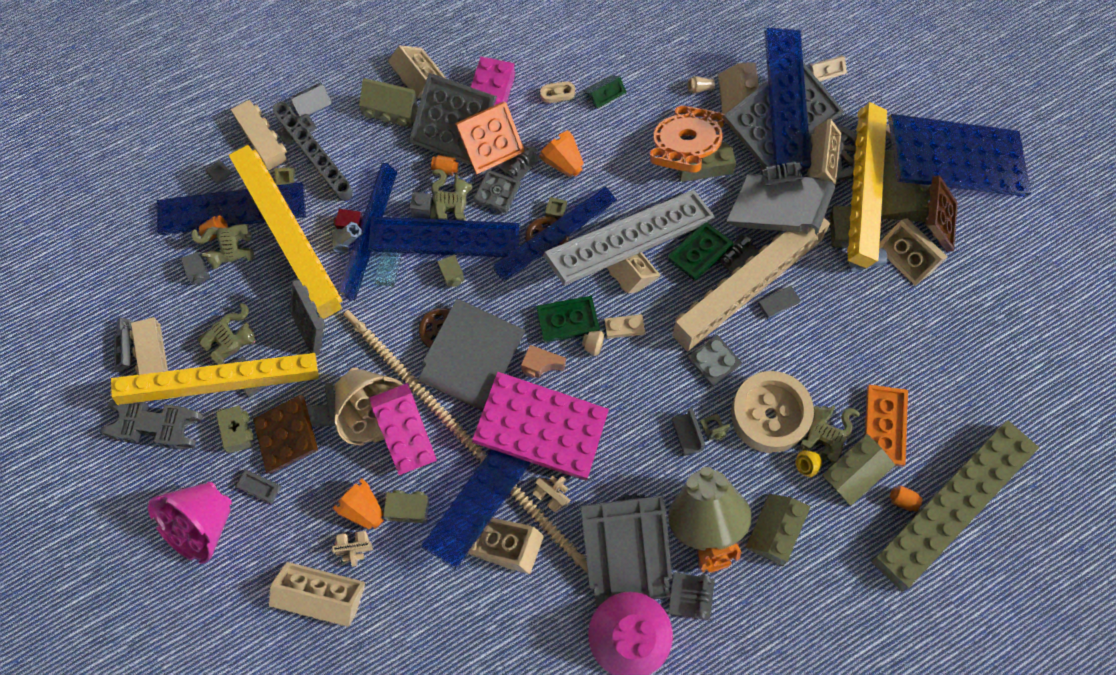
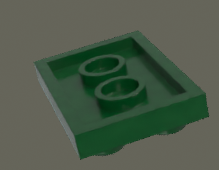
(700, 251)
(567, 319)

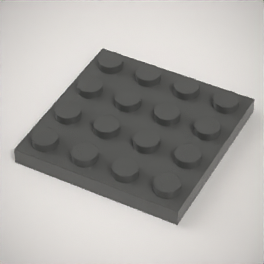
(439, 109)

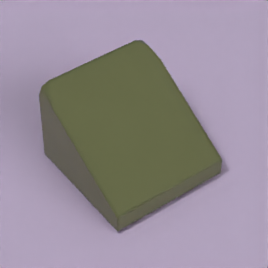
(284, 175)

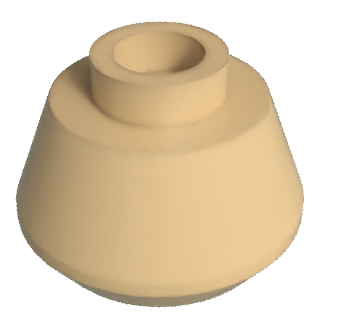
(593, 342)

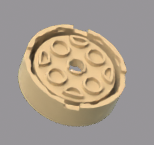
(772, 392)

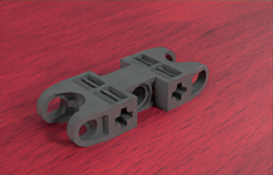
(166, 427)

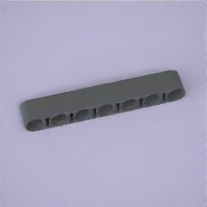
(316, 157)

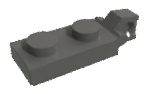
(122, 345)

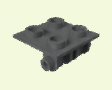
(520, 164)
(773, 175)
(739, 253)
(691, 596)

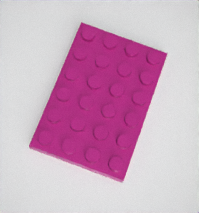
(541, 426)

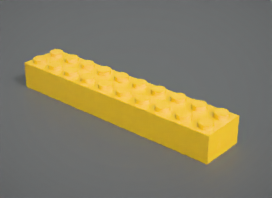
(287, 231)

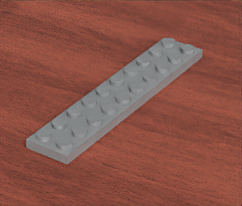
(628, 237)

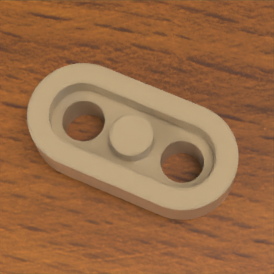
(557, 91)

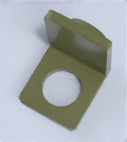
(718, 433)

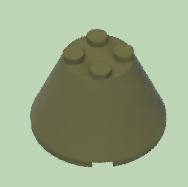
(709, 512)

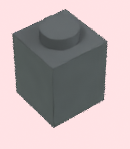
(421, 205)
(195, 268)

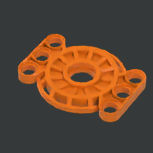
(687, 151)

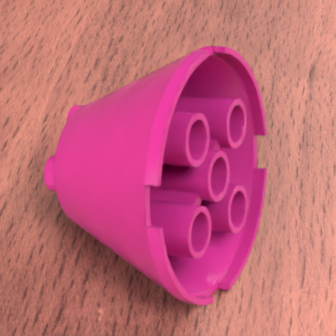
(191, 519)
(630, 634)

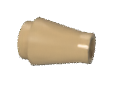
(700, 84)

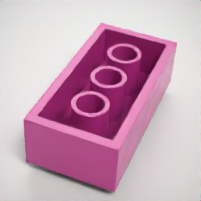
(494, 78)
(402, 429)

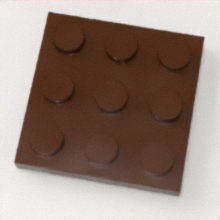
(942, 213)
(285, 434)

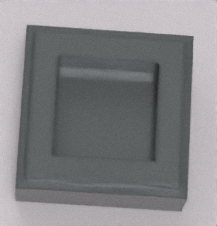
(218, 172)

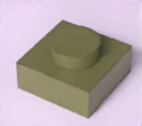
(556, 208)

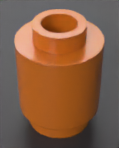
(445, 163)
(218, 222)
(905, 498)

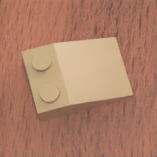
(508, 545)

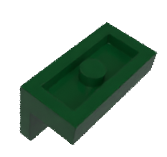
(606, 91)

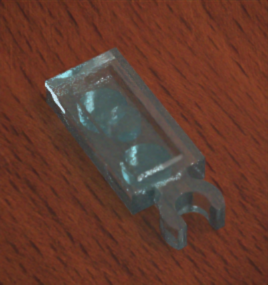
(388, 269)

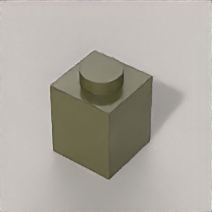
(451, 271)

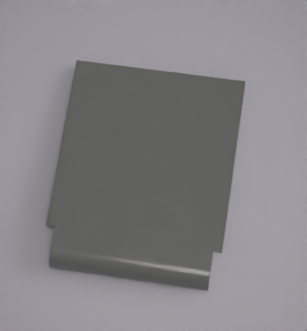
(782, 206)
(470, 353)
(627, 548)

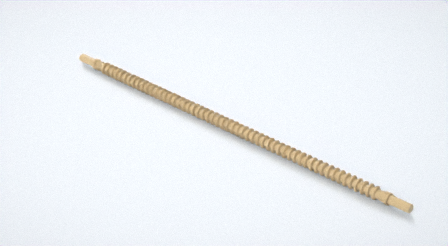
(578, 558)

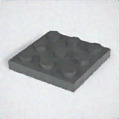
(306, 318)

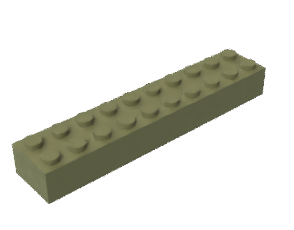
(954, 506)

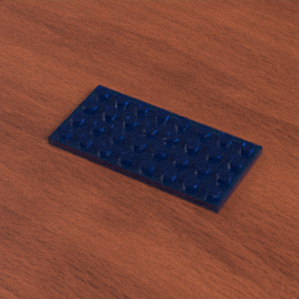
(960, 153)

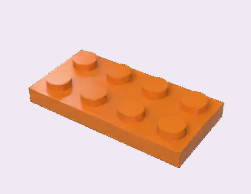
(888, 420)

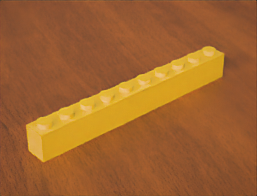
(867, 186)
(214, 378)

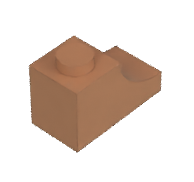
(540, 361)

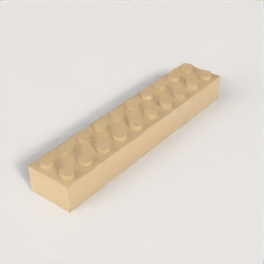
(744, 285)

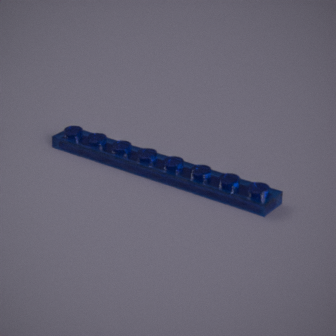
(554, 234)
(360, 253)

